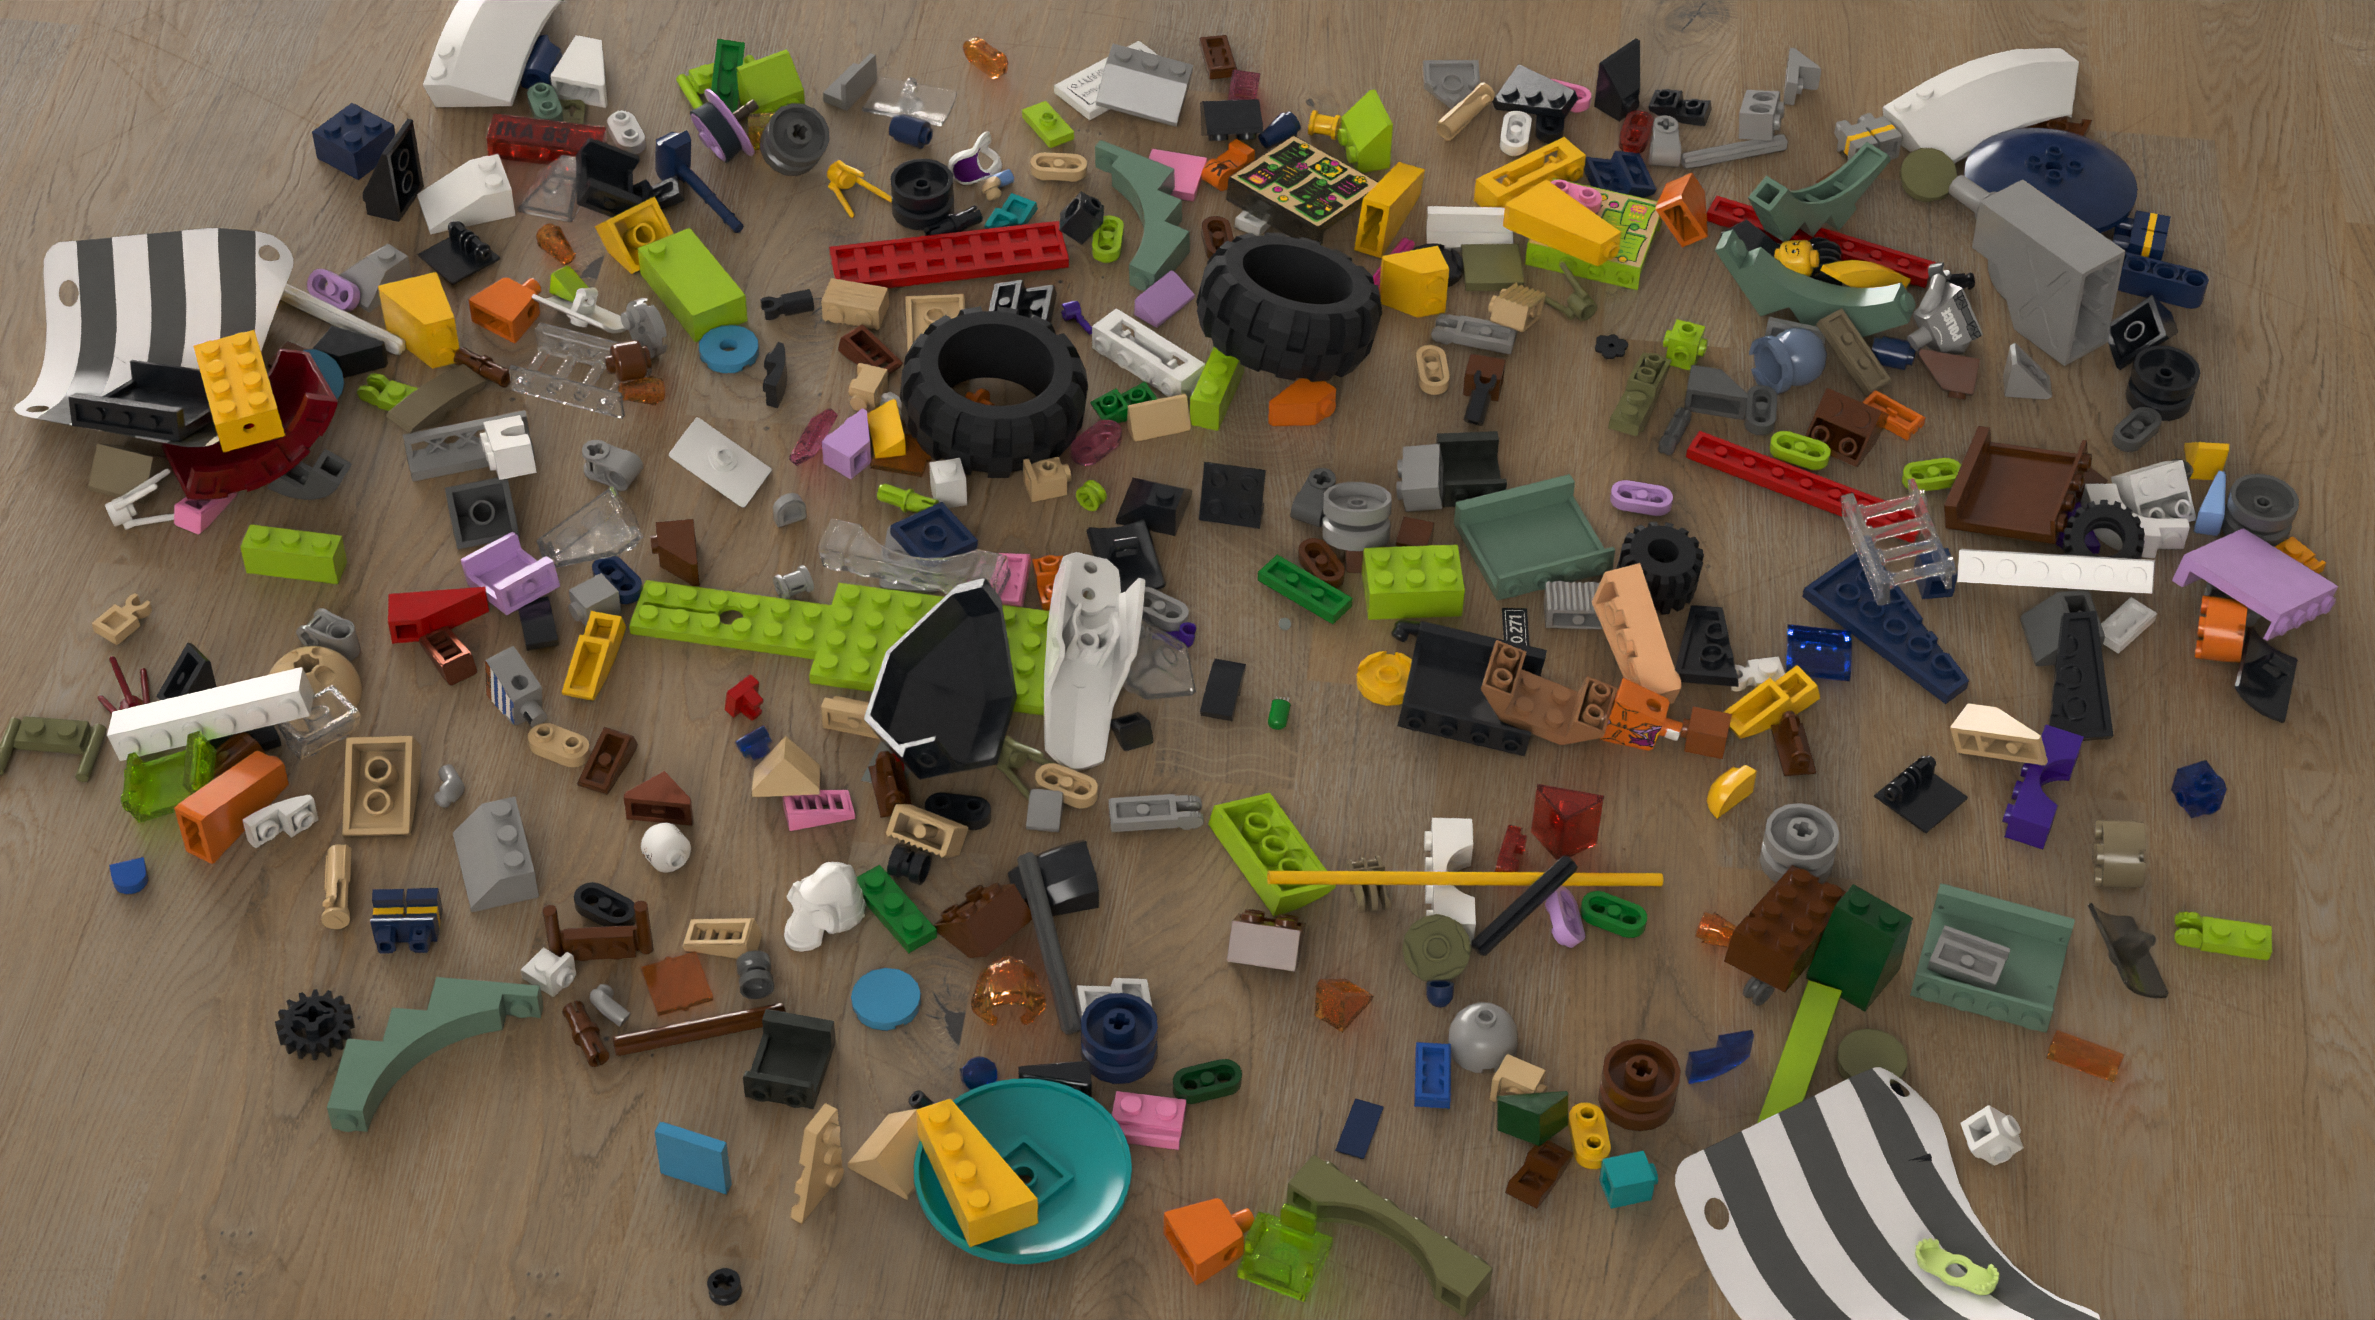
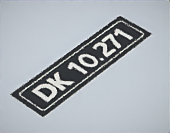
(1515, 625)

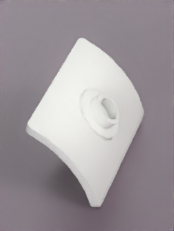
(585, 312)
(720, 462)

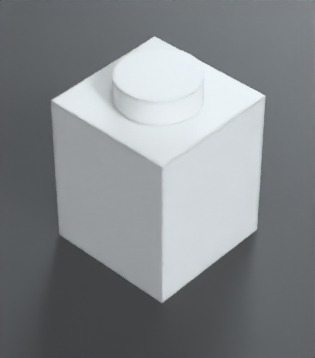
(948, 482)

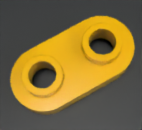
(1588, 1132)

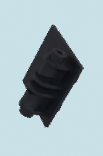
(459, 254)
(1232, 495)
(1921, 795)

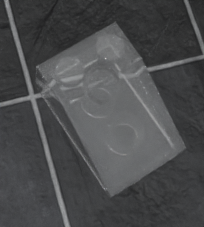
(593, 532)

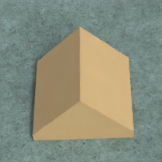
(786, 772)
(890, 1154)

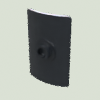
(1130, 551)
(2265, 677)

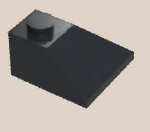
(1619, 82)
(2140, 328)
(1156, 503)

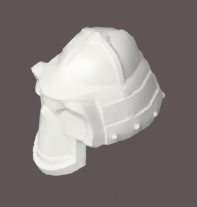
(823, 902)

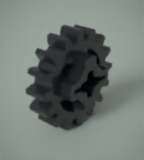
(315, 1024)

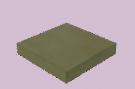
(1491, 266)

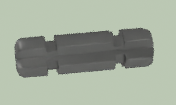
(1674, 431)

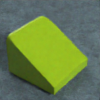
(565, 283)

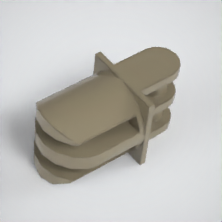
(1370, 890)

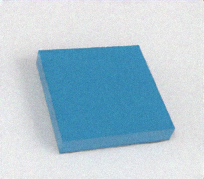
(693, 1157)

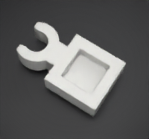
(1757, 672)

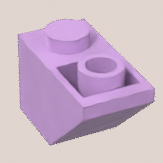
(848, 446)

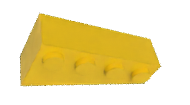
(976, 1180)

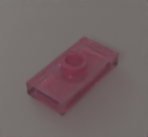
(812, 437)

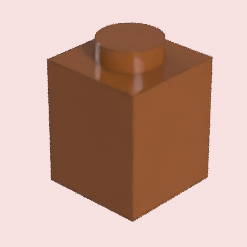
(1706, 732)

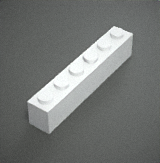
(2056, 571)
(212, 712)

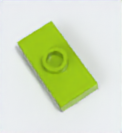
(1048, 124)

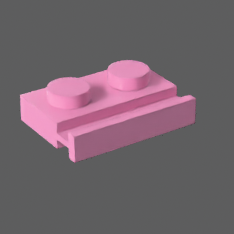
(1150, 1119)

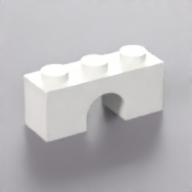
(508, 447)

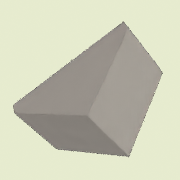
(2024, 376)

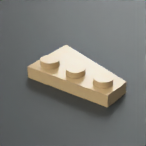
(822, 1162)

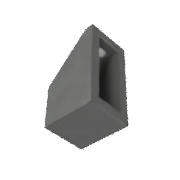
(1714, 393)

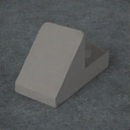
(1800, 74)

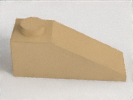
(1995, 734)

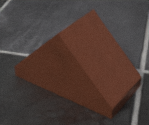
(659, 801)

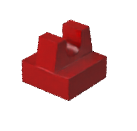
(744, 699)

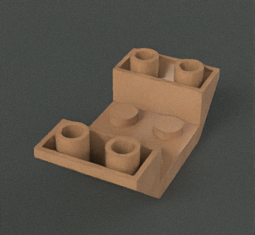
(1543, 705)

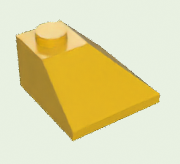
(633, 229)

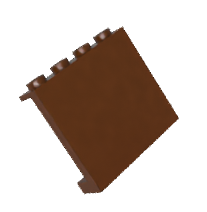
(2015, 489)

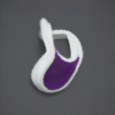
(966, 164)

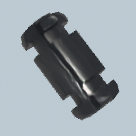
(1962, 280)

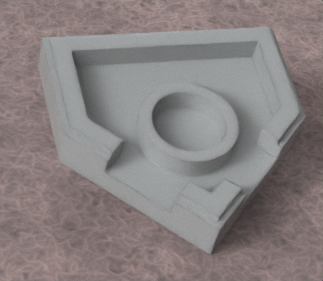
(1450, 79)

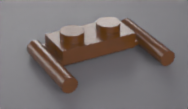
(600, 942)

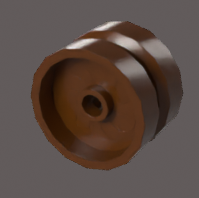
(1639, 1085)

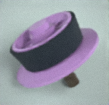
(721, 128)

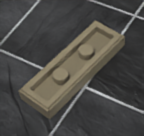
(1854, 352)

